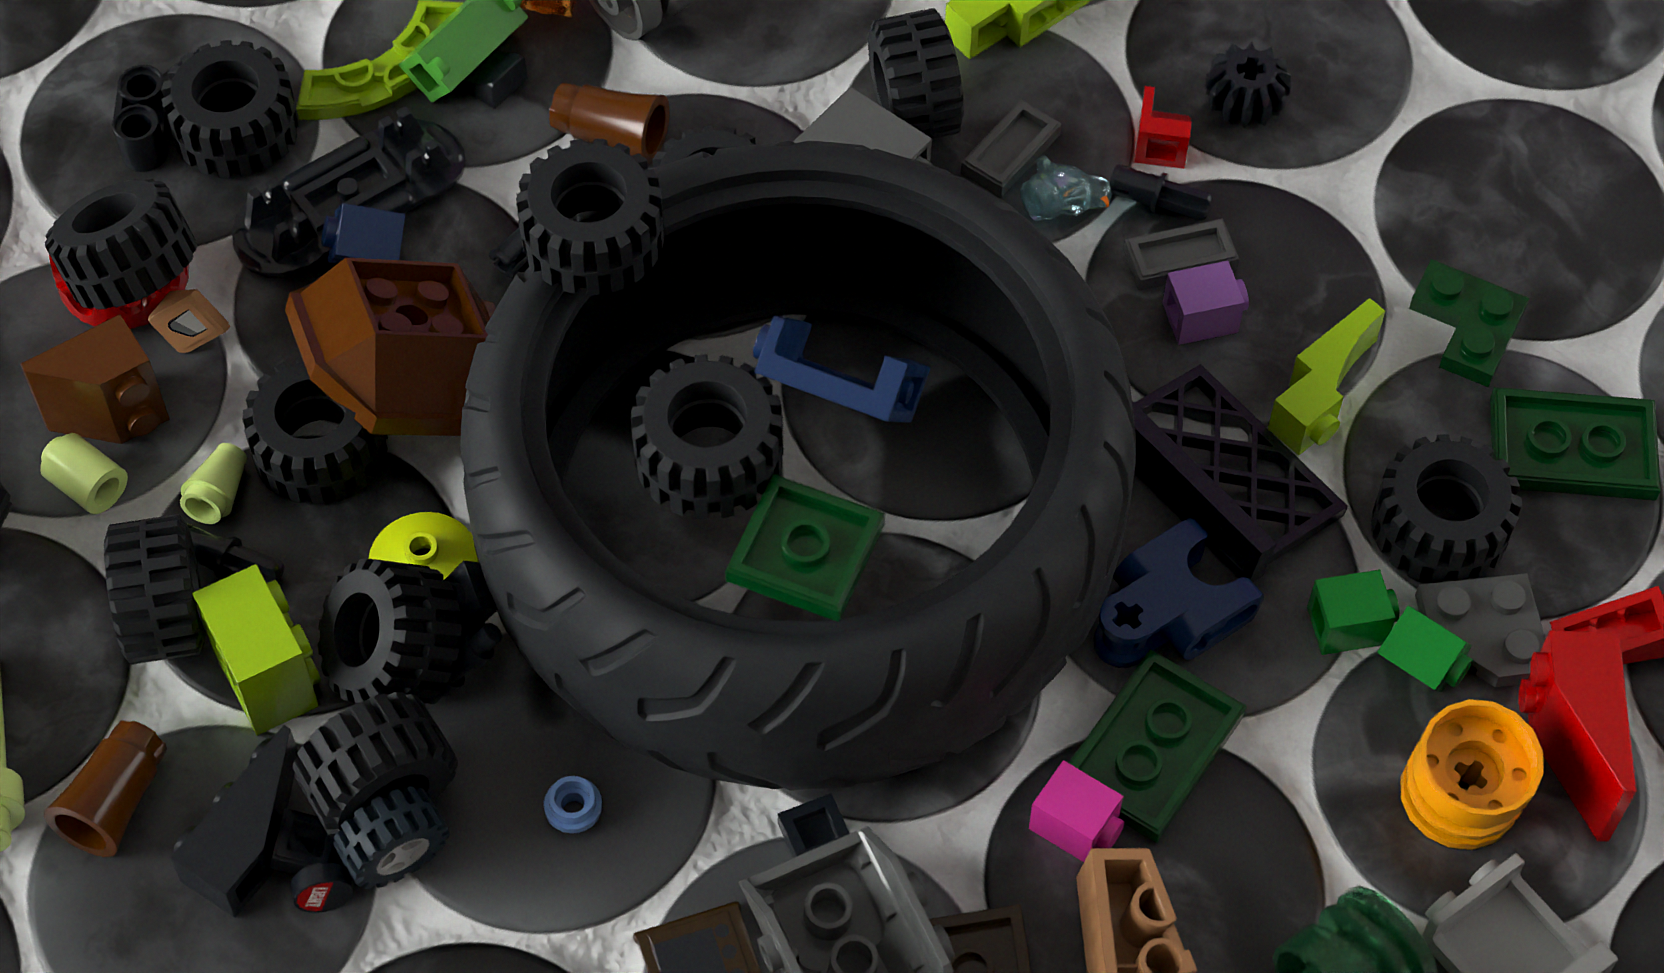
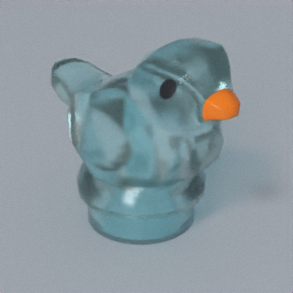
(1062, 191)

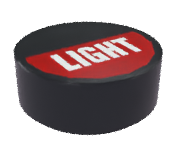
(321, 887)

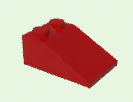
(1583, 723)

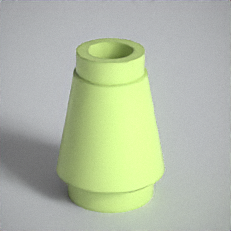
(214, 485)

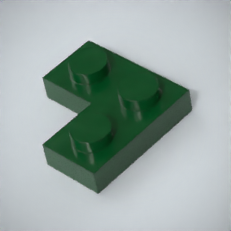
(1478, 310)

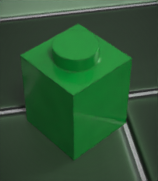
(1352, 611)
(1427, 650)

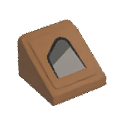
(187, 320)

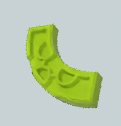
(369, 84)

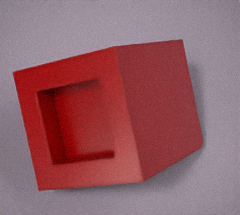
(1161, 135)

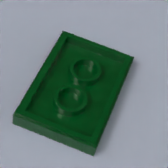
(1577, 442)
(1158, 741)

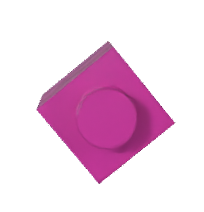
(1077, 812)

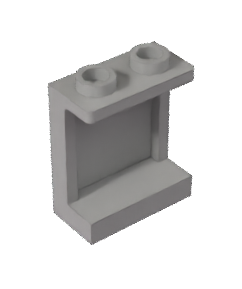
(1506, 929)

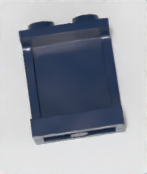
(890, 399)

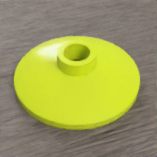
(444, 535)

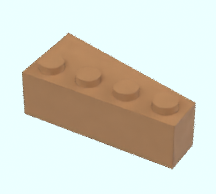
(1128, 915)

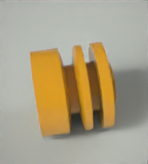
(1488, 751)

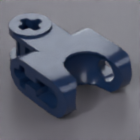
(1168, 604)

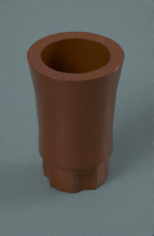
(612, 115)
(107, 790)

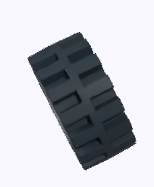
(391, 837)

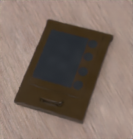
(699, 944)

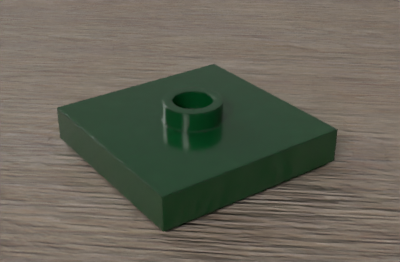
(805, 547)

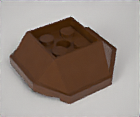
(392, 341)

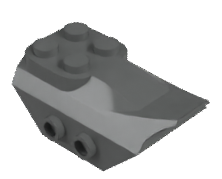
(846, 912)

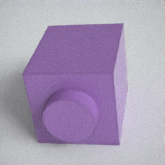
(1204, 302)

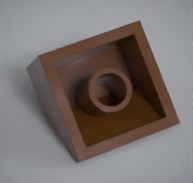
(97, 385)

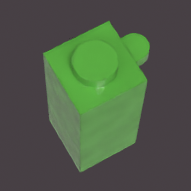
(461, 44)

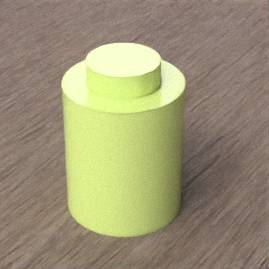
(83, 472)

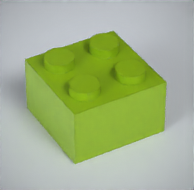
(259, 648)

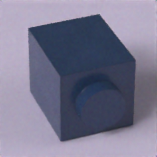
(362, 233)

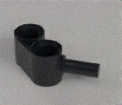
(140, 117)

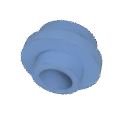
(568, 790)

